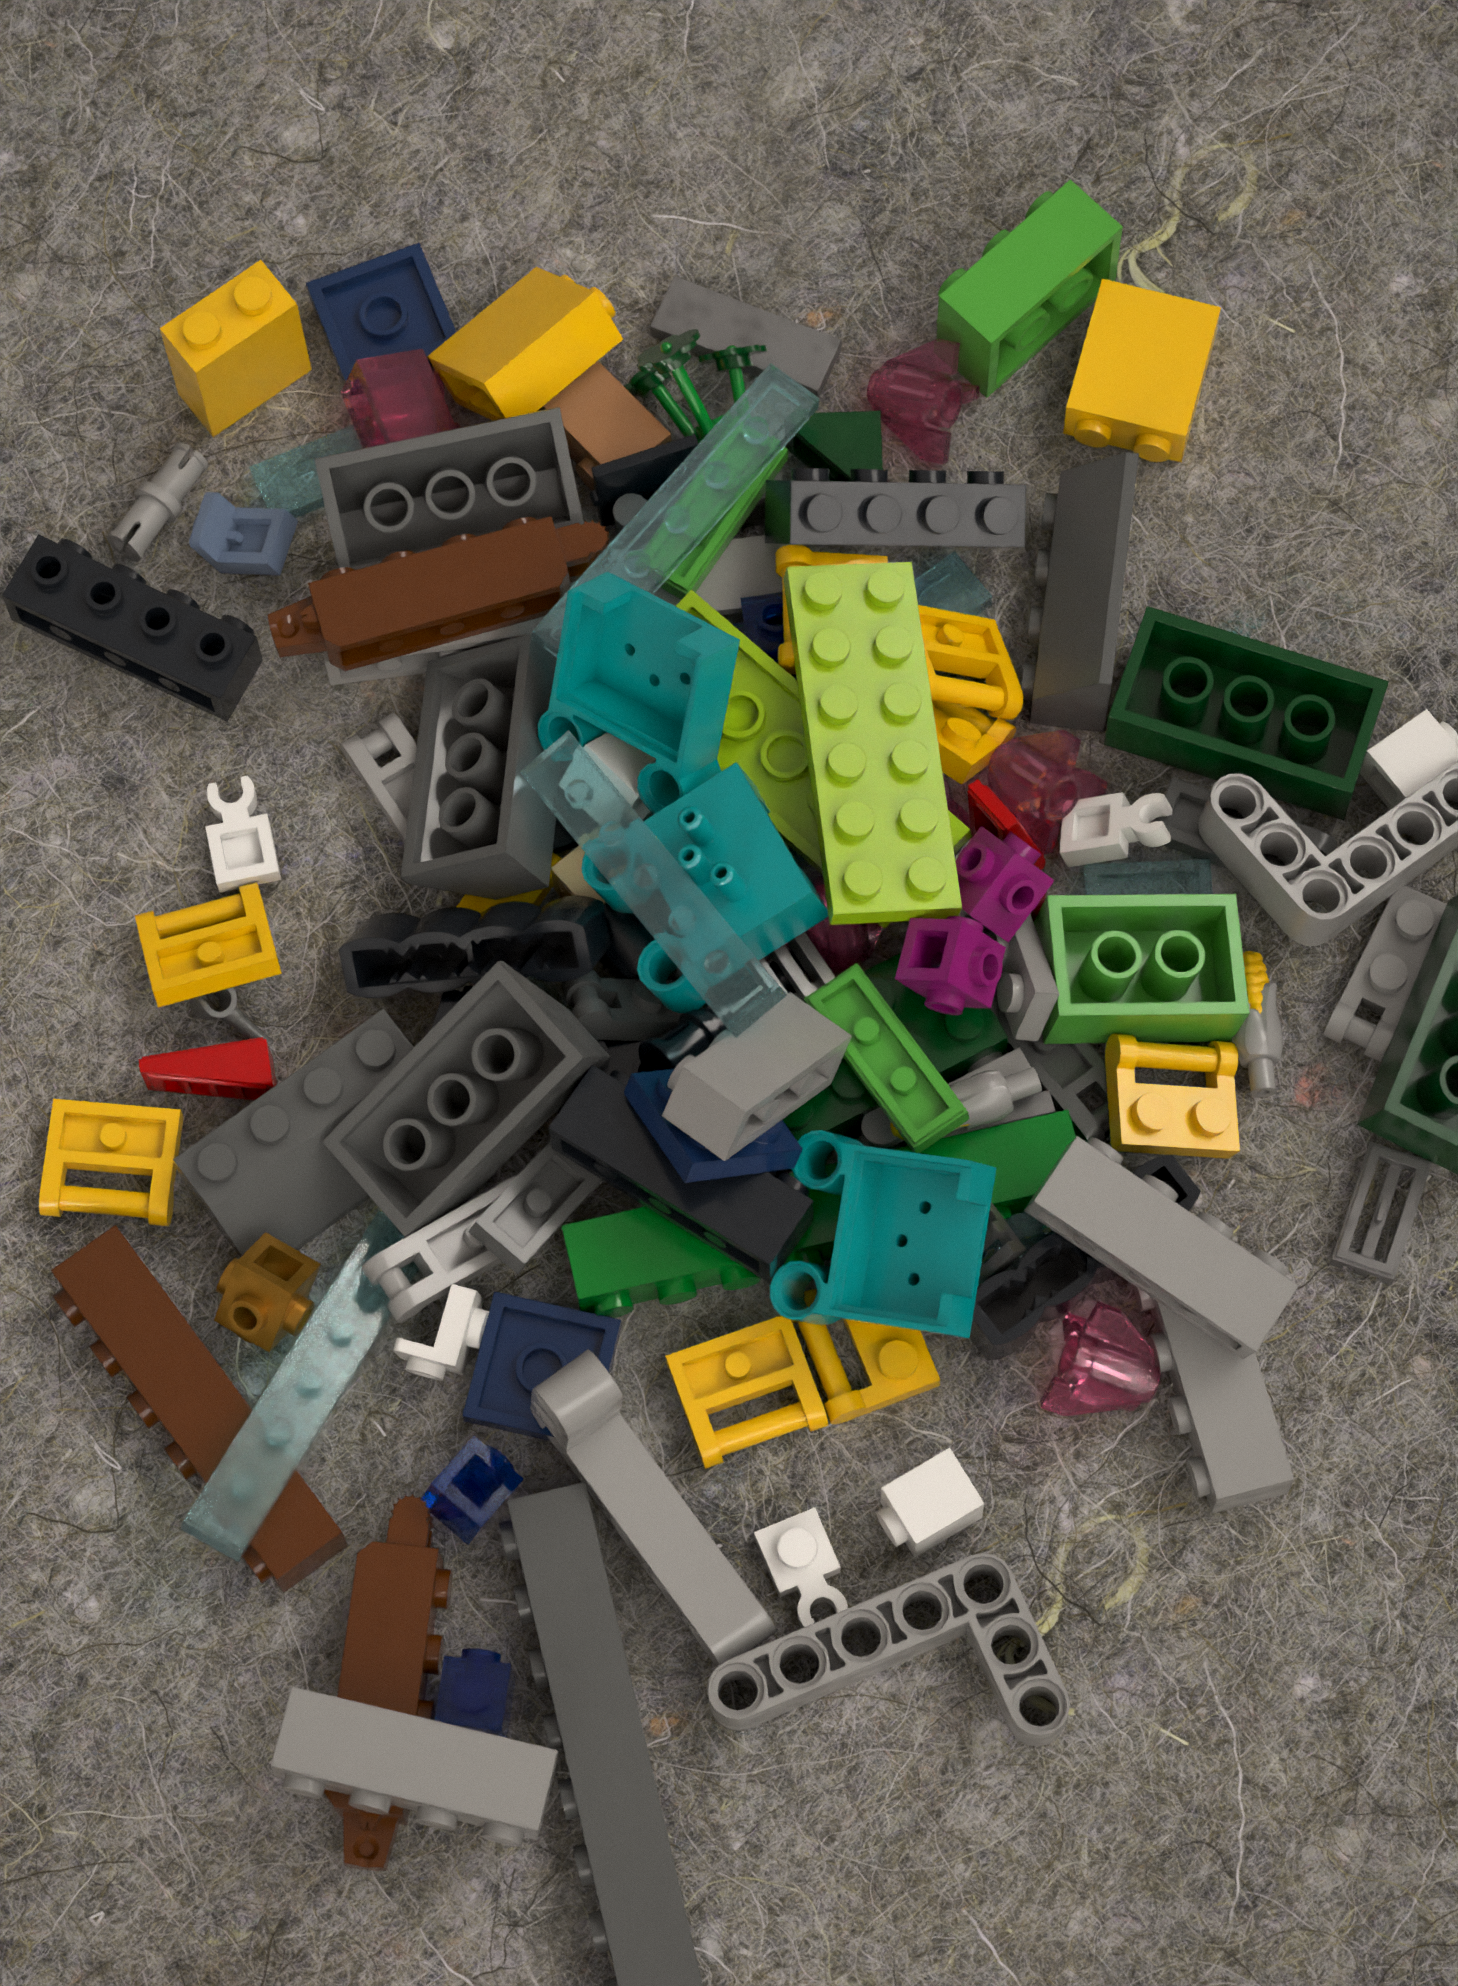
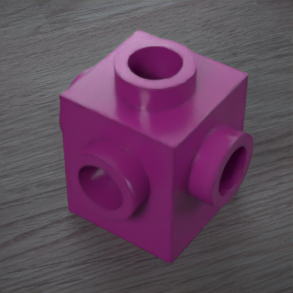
(1000, 881)
(950, 963)

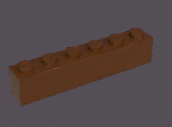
(185, 1393)

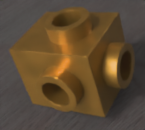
(267, 1292)

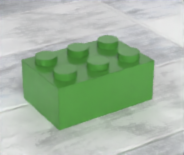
(1028, 285)
(1144, 967)

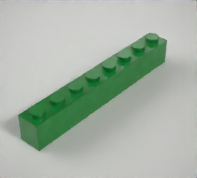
(647, 1258)

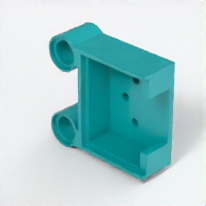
(644, 677)
(738, 862)
(902, 1238)

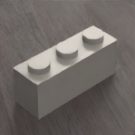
(755, 1079)

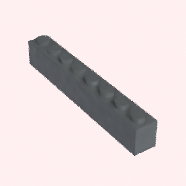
(602, 1740)

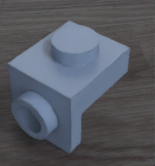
(242, 538)

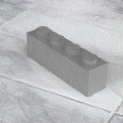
(1162, 1246)
(1222, 1410)
(413, 1765)

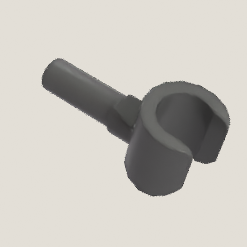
(229, 1013)

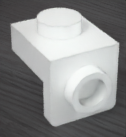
(459, 1330)

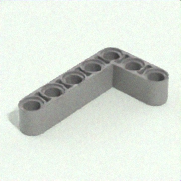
(1330, 877)
(584, 1416)
(902, 1642)

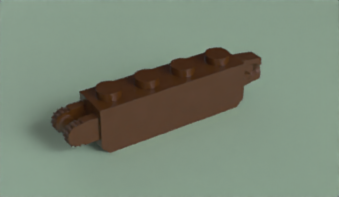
(438, 593)
(391, 1653)

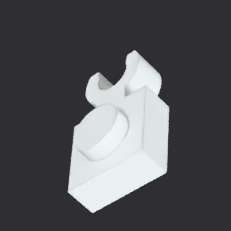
(1106, 824)
(242, 844)
(800, 1561)

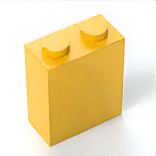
(526, 345)
(236, 348)
(1141, 371)

